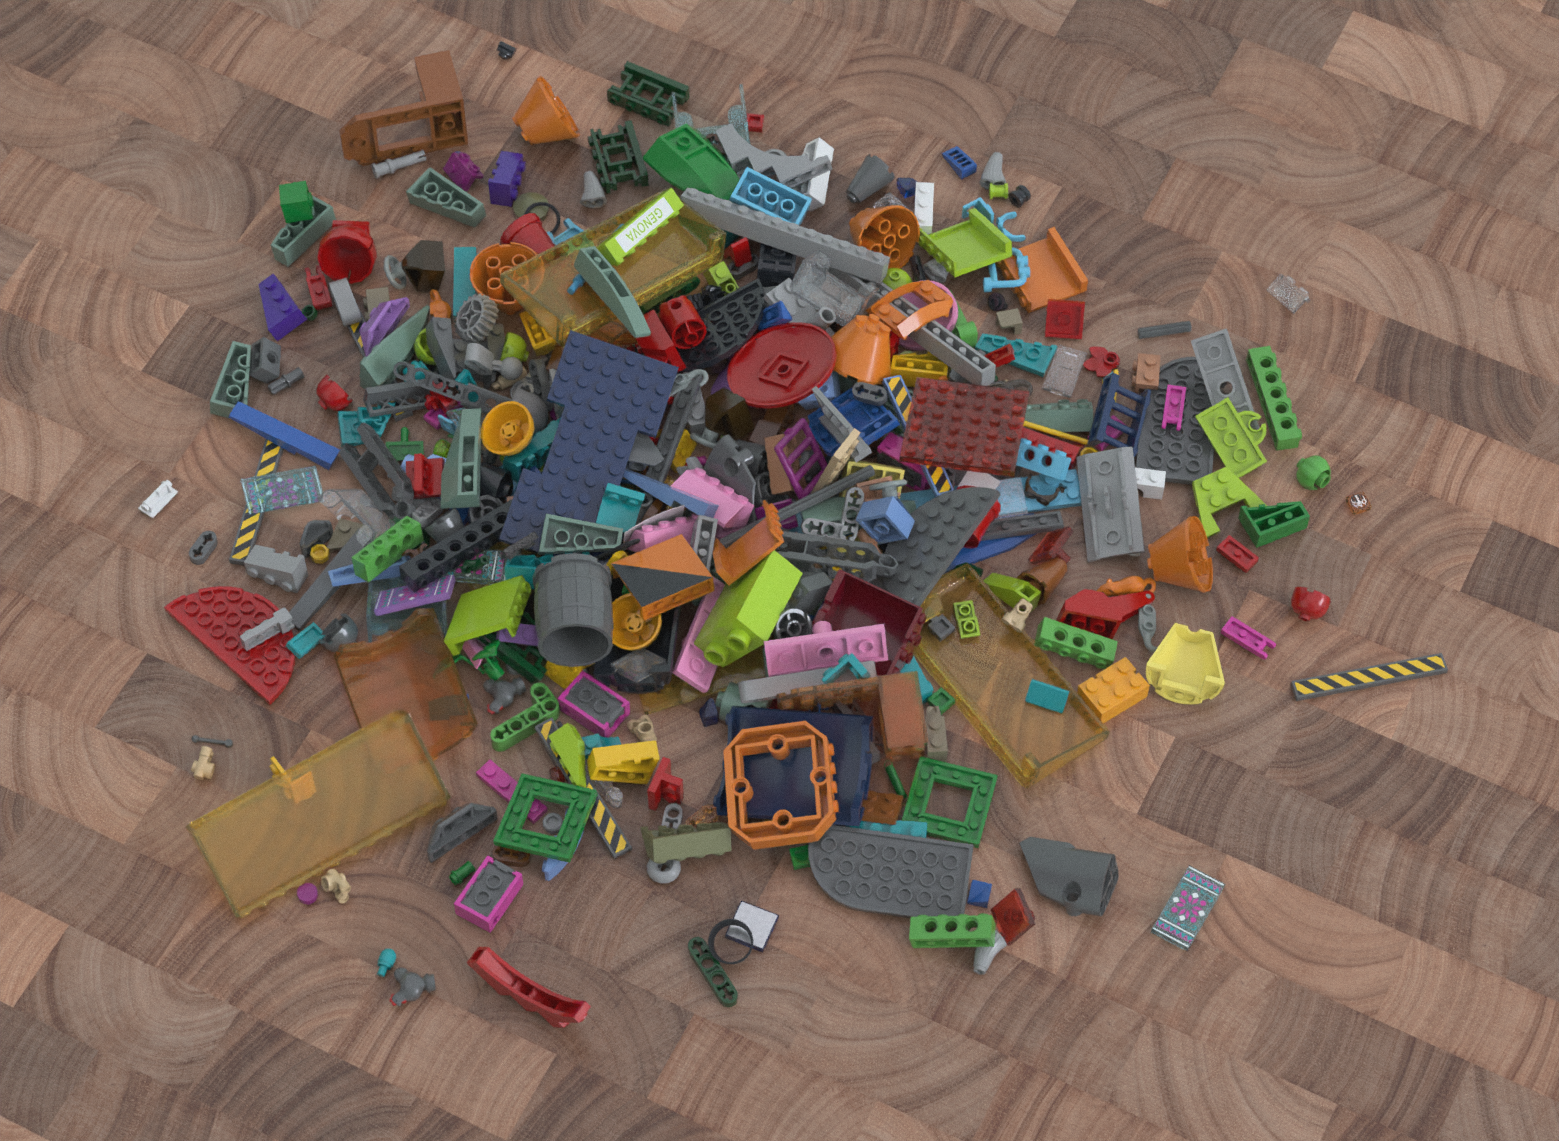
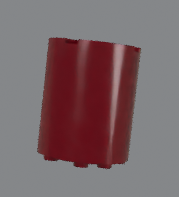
(861, 604)

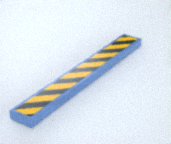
(901, 402)

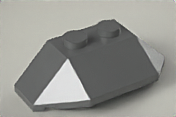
(809, 591)
(458, 827)

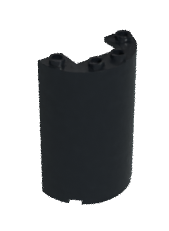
(663, 646)

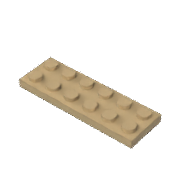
(838, 461)

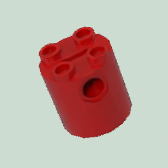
(682, 322)

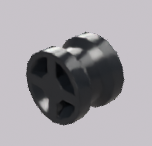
(1019, 196)

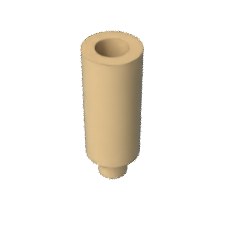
(503, 383)

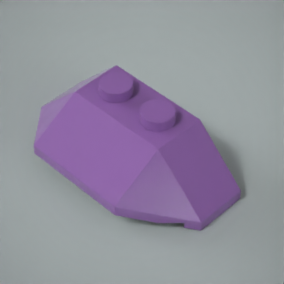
(382, 322)

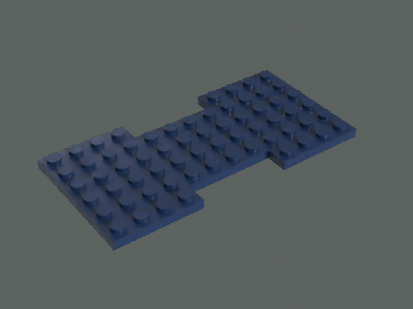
(605, 402)

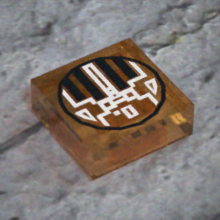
(1358, 503)

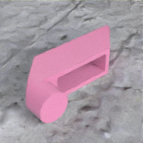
(472, 647)

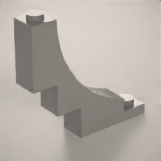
(787, 169)

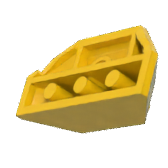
(539, 338)

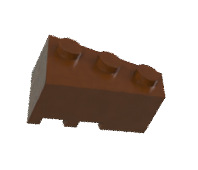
(773, 423)

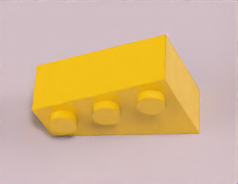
(913, 366)
(624, 762)

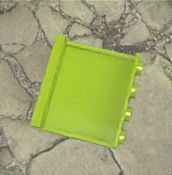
(967, 245)
(488, 611)

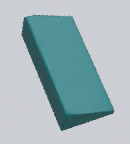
(1047, 696)

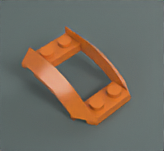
(938, 306)

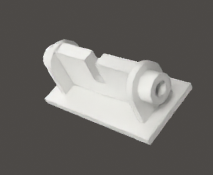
(158, 499)

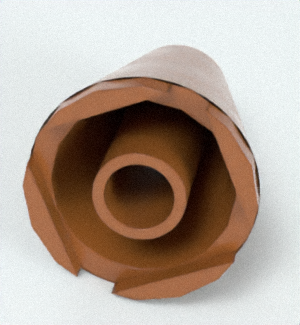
(1045, 577)

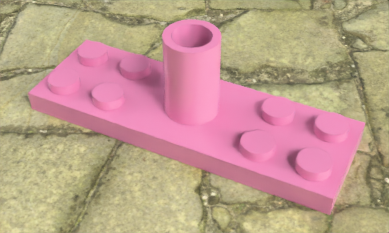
(824, 648)
(691, 663)

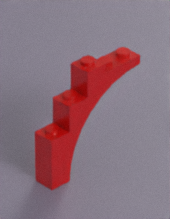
(505, 980)

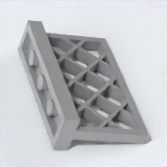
(839, 426)

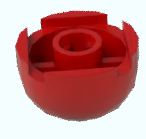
(332, 395)
(1309, 604)

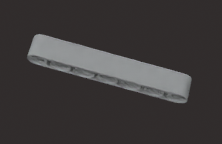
(768, 687)

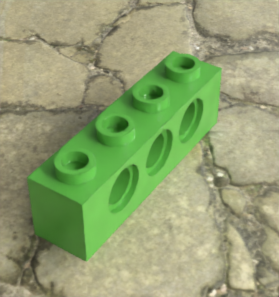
(387, 548)
(1086, 642)
(941, 938)

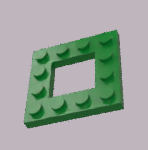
(979, 782)
(563, 846)

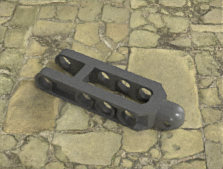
(363, 466)
(803, 553)

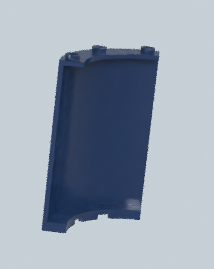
(787, 782)

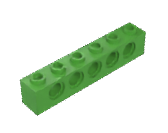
(1277, 422)

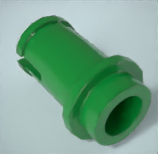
(461, 873)

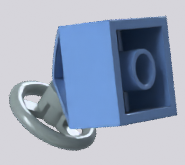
(886, 517)

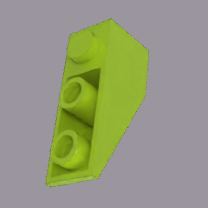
(720, 276)
(1013, 590)
(571, 749)

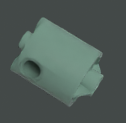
(731, 697)

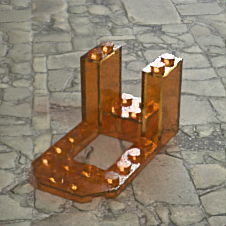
(897, 705)

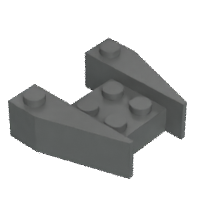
(450, 352)

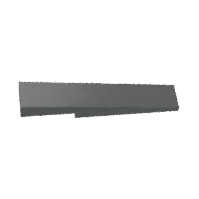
(322, 587)

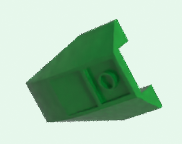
(692, 161)

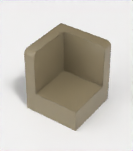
(1008, 319)

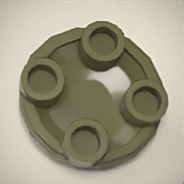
(526, 200)

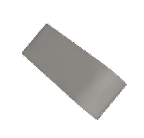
(345, 302)

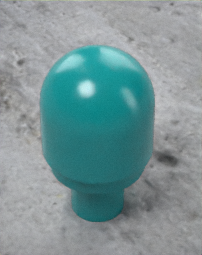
(386, 961)

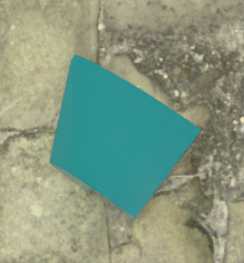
(350, 420)

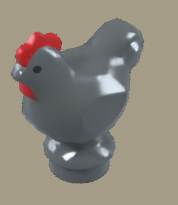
(503, 693)
(411, 986)

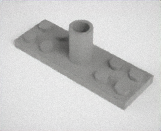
(800, 310)
(1221, 367)

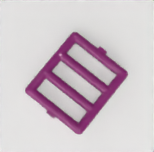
(786, 462)

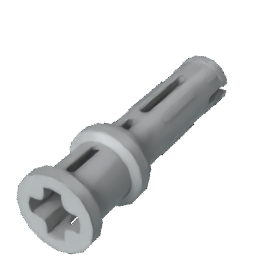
(390, 166)

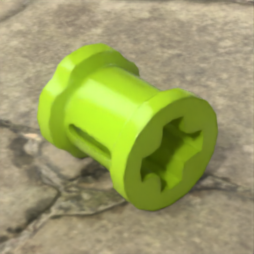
(998, 190)

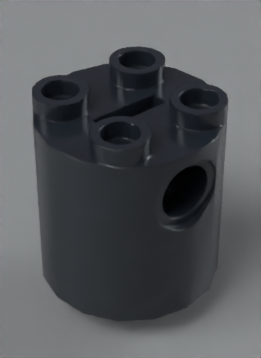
(495, 481)

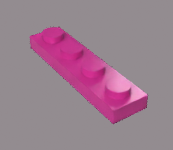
(505, 785)

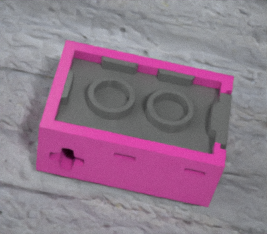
(889, 454)
(594, 705)
(488, 894)

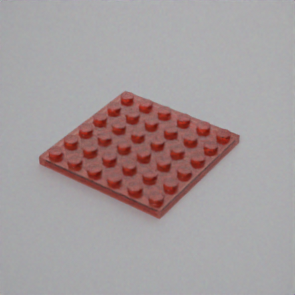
(964, 427)

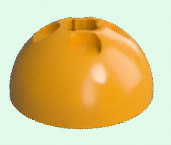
(507, 429)
(627, 616)

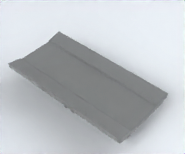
(1110, 503)

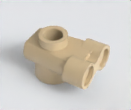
(1016, 618)
(642, 728)
(203, 767)
(338, 883)

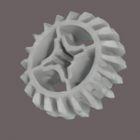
(476, 318)

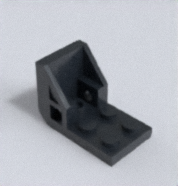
(775, 266)

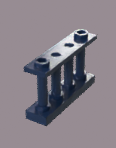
(1102, 414)

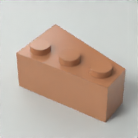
(778, 479)

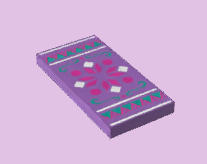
(404, 598)

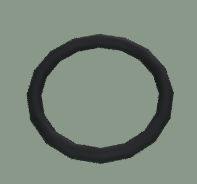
(550, 206)

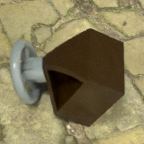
(422, 266)
(724, 415)

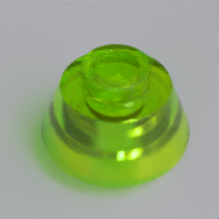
(442, 448)

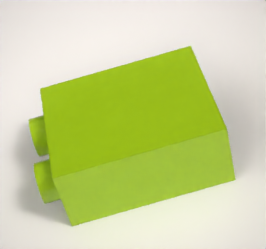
(748, 610)

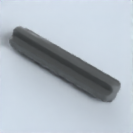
(1165, 329)

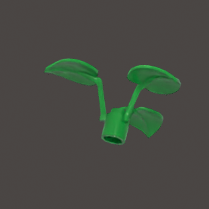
(491, 665)

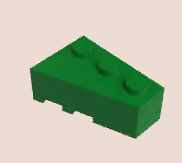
(1273, 522)

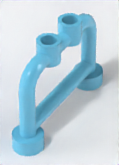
(1023, 274)

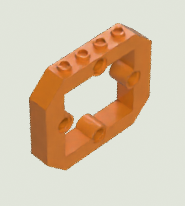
(764, 740)

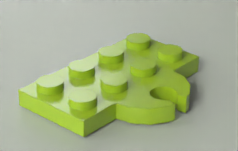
(1233, 436)

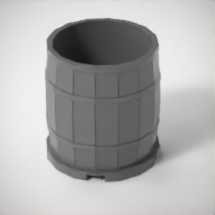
(573, 610)

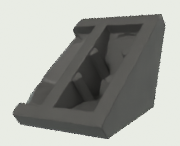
(315, 533)

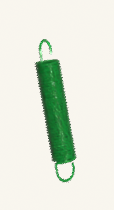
(895, 780)

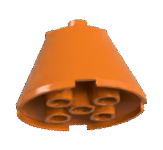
(544, 116)
(887, 230)
(487, 269)
(863, 350)
(1182, 557)

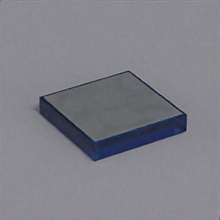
(759, 922)

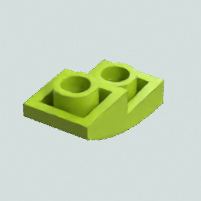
(966, 619)

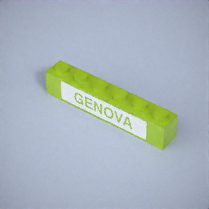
(640, 226)

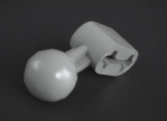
(483, 362)

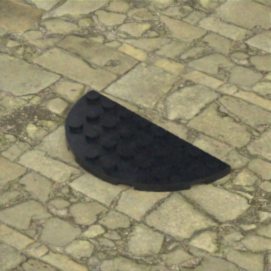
(728, 326)

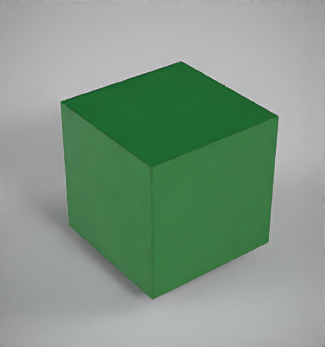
(296, 201)

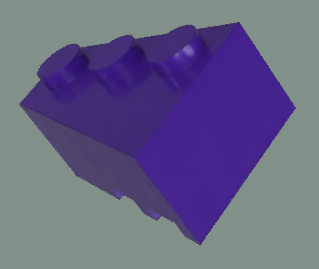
(506, 179)
(279, 308)

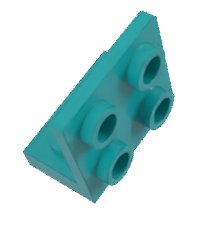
(619, 507)
(845, 662)

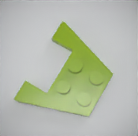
(1218, 492)

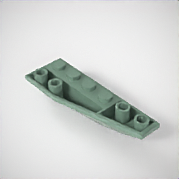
(611, 290)
(398, 346)
(1062, 416)
(462, 467)
(831, 510)

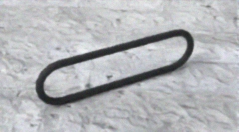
(619, 548)

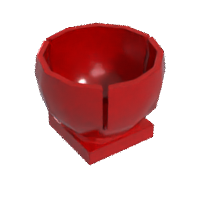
(346, 249)

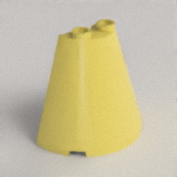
(1186, 666)

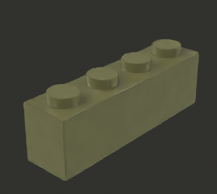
(686, 841)

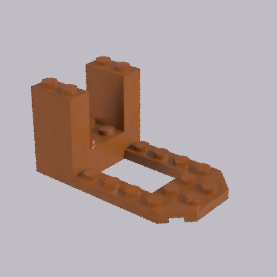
(439, 105)

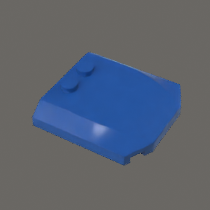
(867, 418)

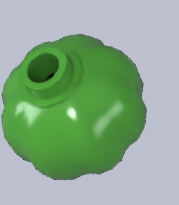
(1313, 470)

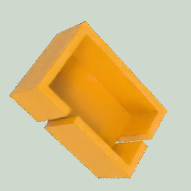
(1114, 690)

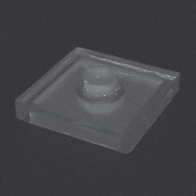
(1011, 498)
(637, 664)

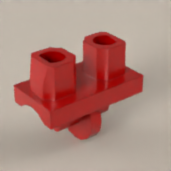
(438, 400)

